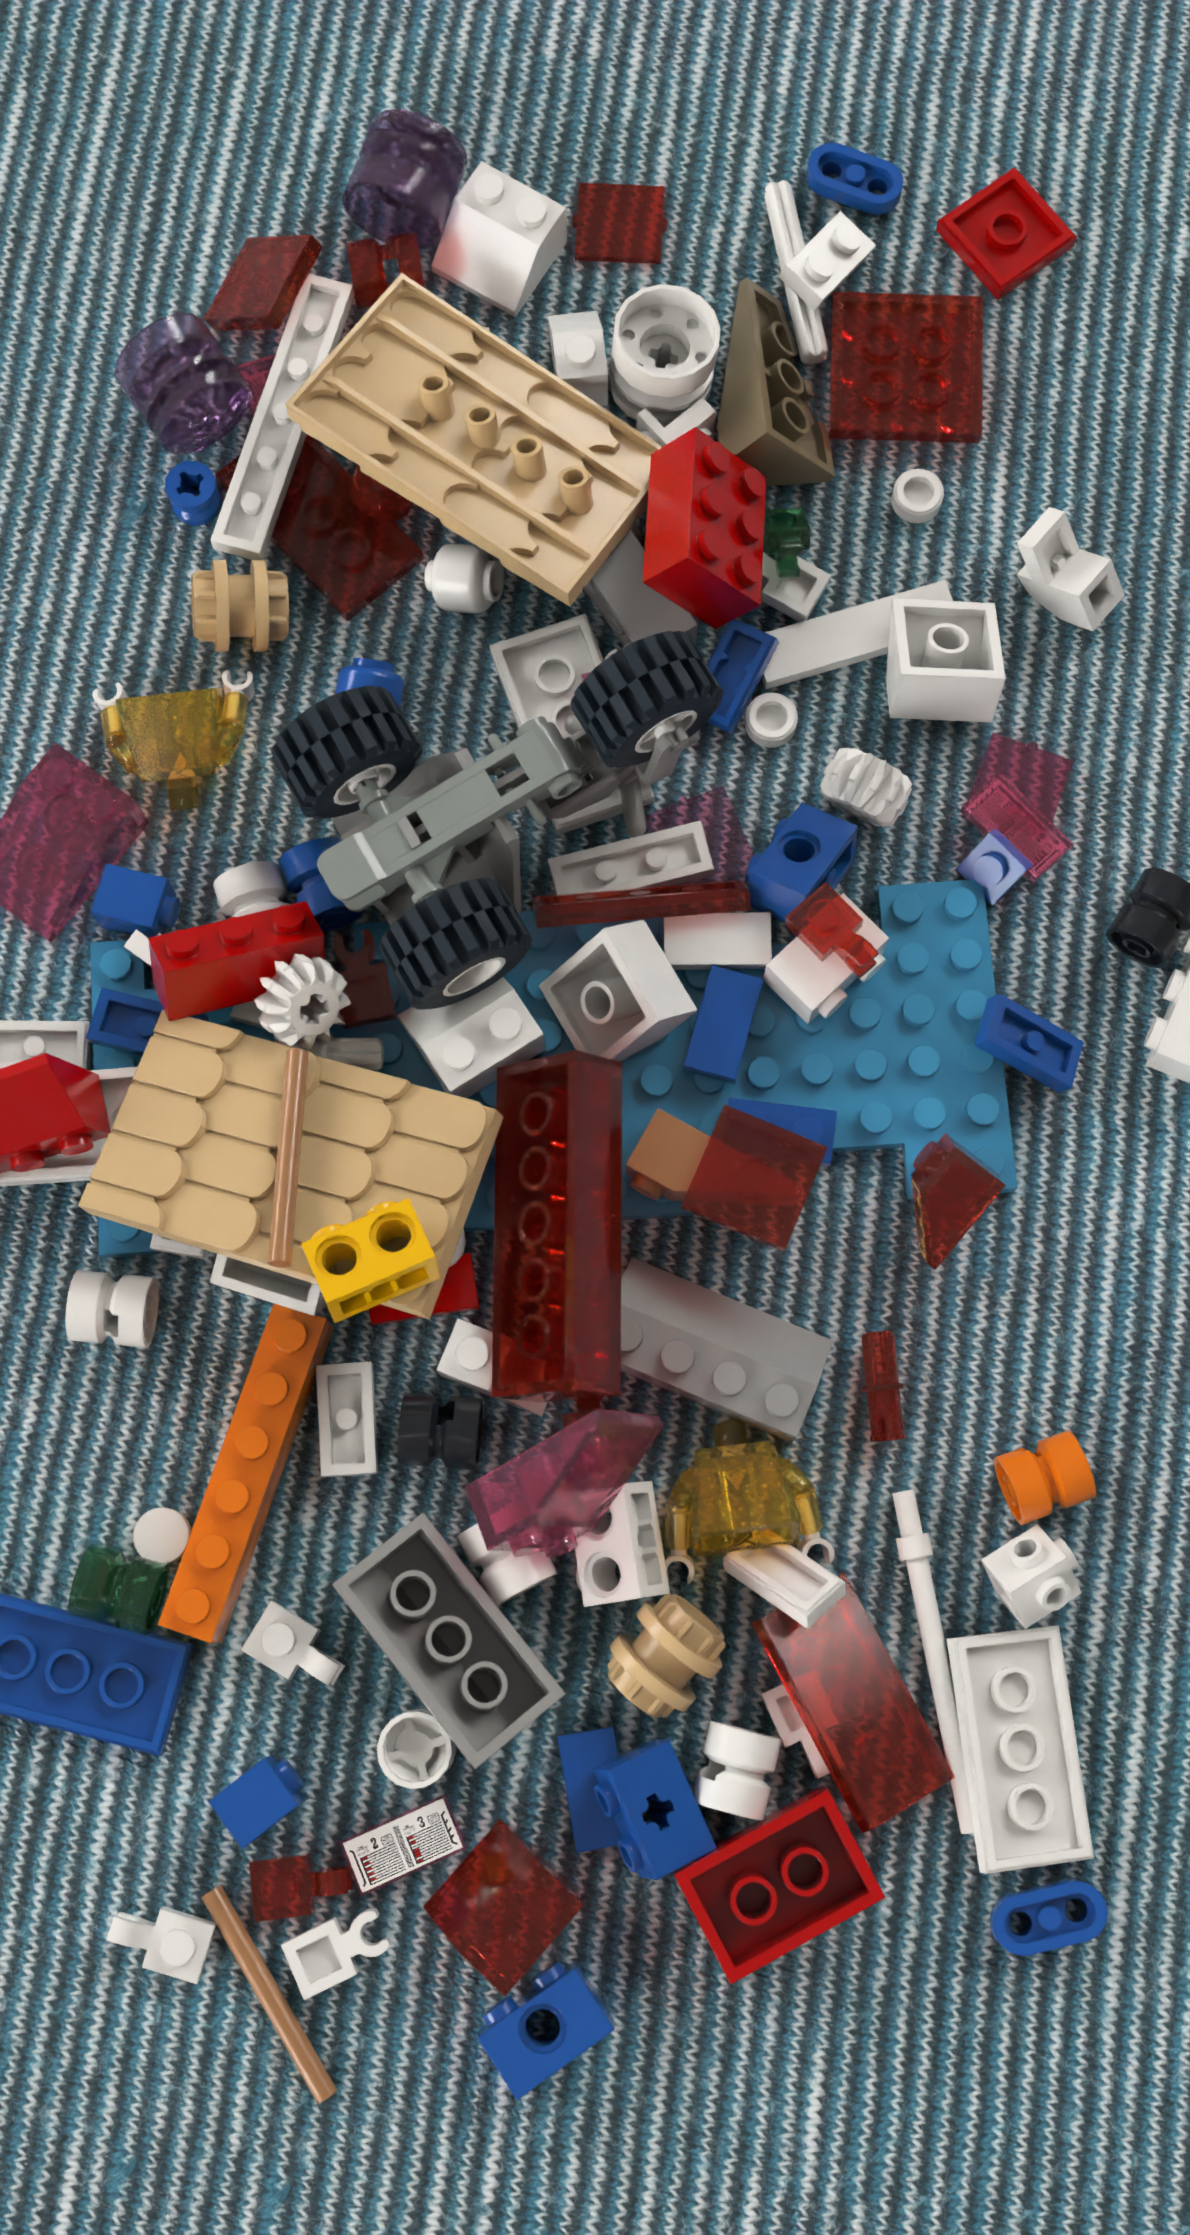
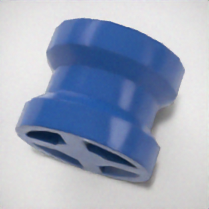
(191, 505)

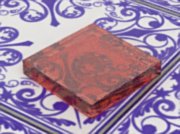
(263, 282)
(754, 1178)

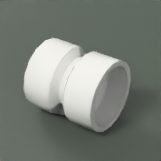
(250, 888)
(109, 1308)
(503, 1573)
(415, 1749)
(736, 1770)

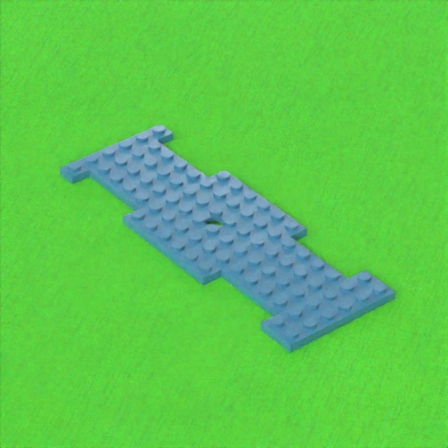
(888, 1060)

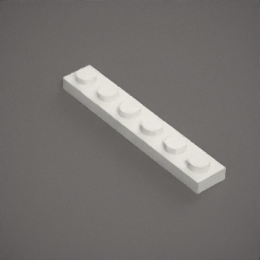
(273, 438)

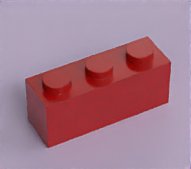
(223, 960)

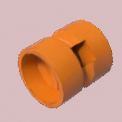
(1048, 1476)

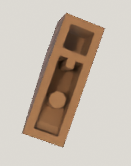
(666, 1158)

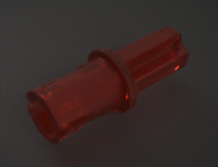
(882, 1386)

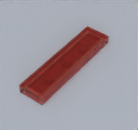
(640, 903)

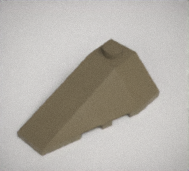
(765, 399)

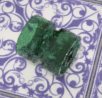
(118, 1589)

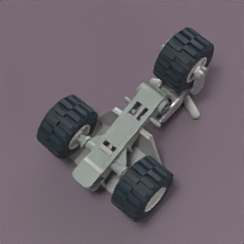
(437, 838)

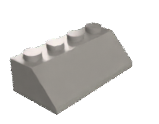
(718, 1350)
(448, 1640)

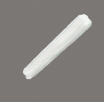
(788, 244)

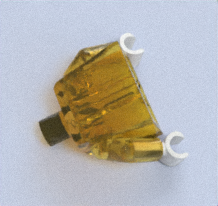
(176, 734)
(740, 1501)

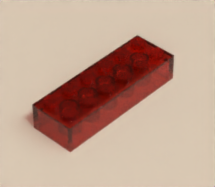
(558, 1229)

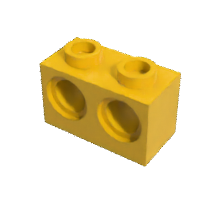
(377, 1272)

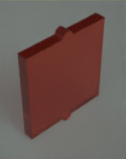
(619, 223)

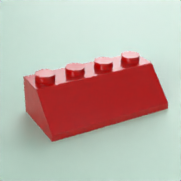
(48, 1111)

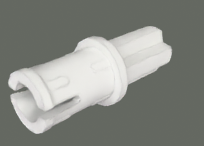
(359, 1052)

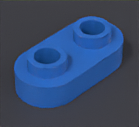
(857, 176)
(1047, 1922)

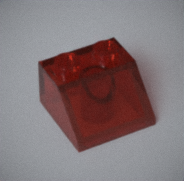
(503, 1906)

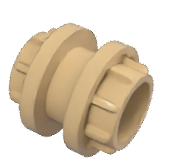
(239, 605)
(665, 1656)

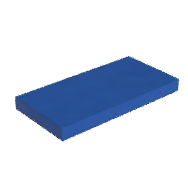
(89, 1675)

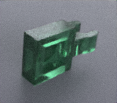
(785, 535)

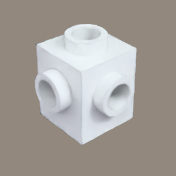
(1033, 1575)

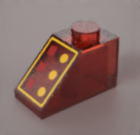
(949, 1196)

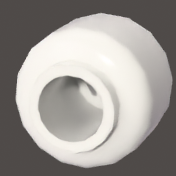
(464, 578)

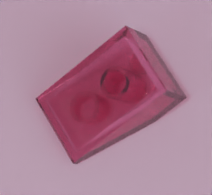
(60, 838)
(561, 1484)

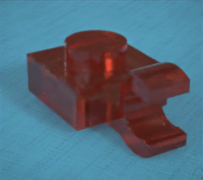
(829, 926)
(288, 1886)

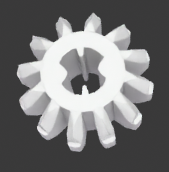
(865, 787)
(302, 1001)

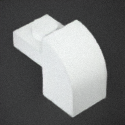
(1064, 578)

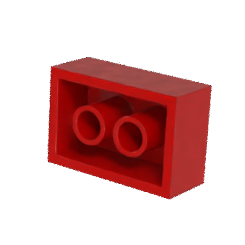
(705, 529)
(778, 1884)

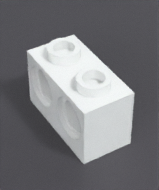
(630, 1542)

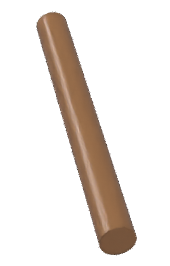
(288, 1158)
(269, 1994)

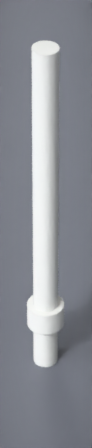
(915, 1548)

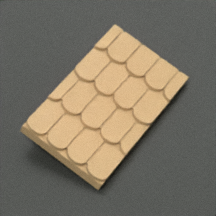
(479, 438)
(202, 1138)

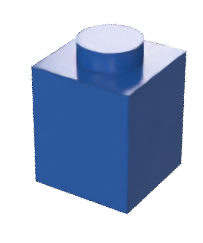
(135, 901)
(259, 1799)

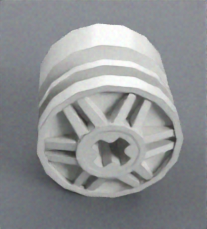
(663, 352)

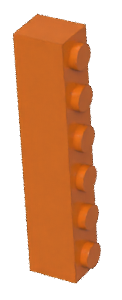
(246, 1475)

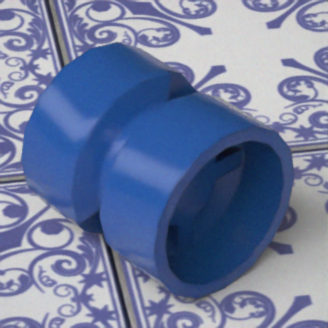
(305, 880)

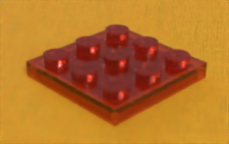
(906, 367)

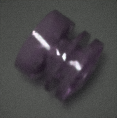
(405, 177)
(182, 383)

